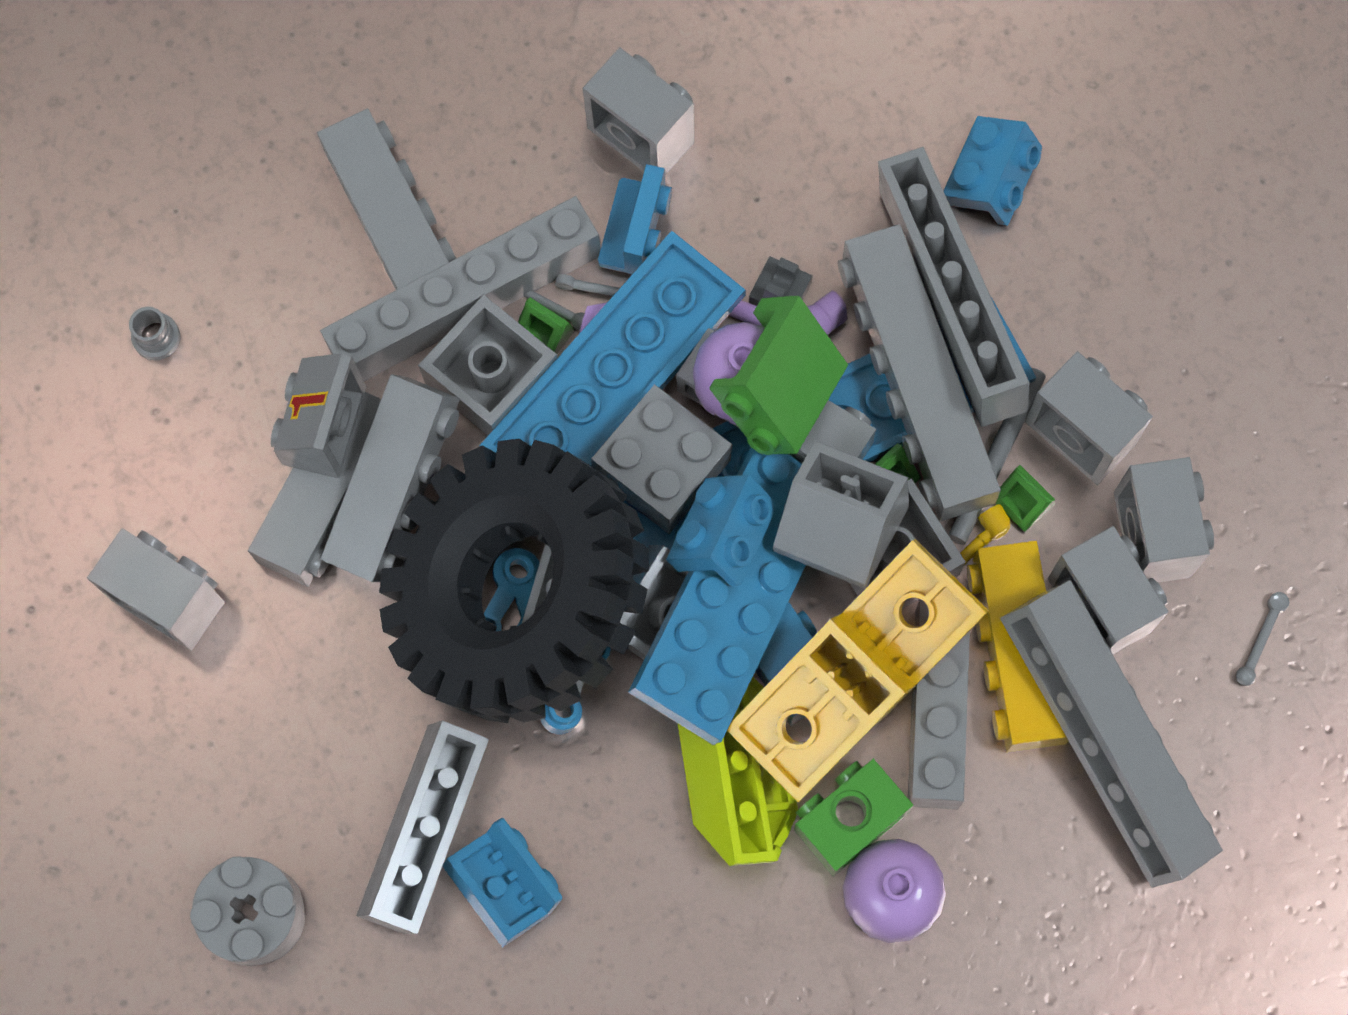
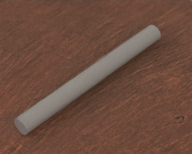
(997, 455)

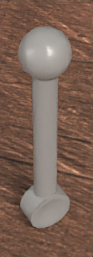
(568, 282)
(575, 318)
(1277, 604)

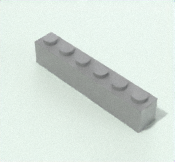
(954, 288)
(434, 303)
(919, 373)
(1112, 735)

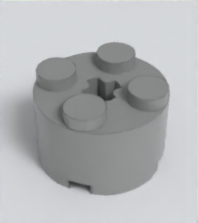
(222, 925)

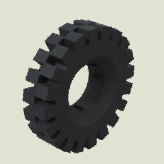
(445, 565)

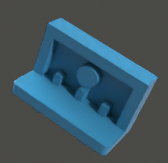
(994, 167)
(633, 221)
(723, 528)
(504, 882)

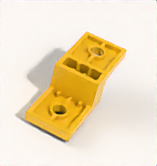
(856, 670)

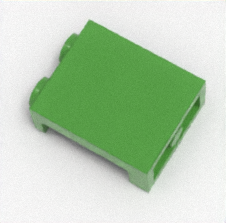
(783, 378)

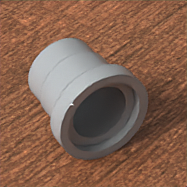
(162, 343)

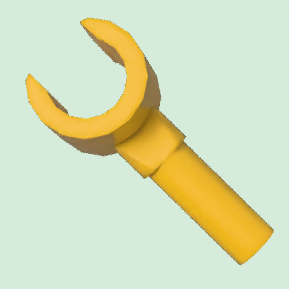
(996, 526)

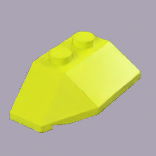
(735, 797)

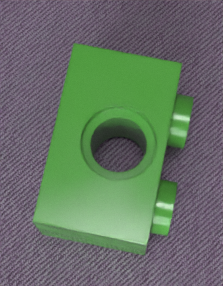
(840, 844)

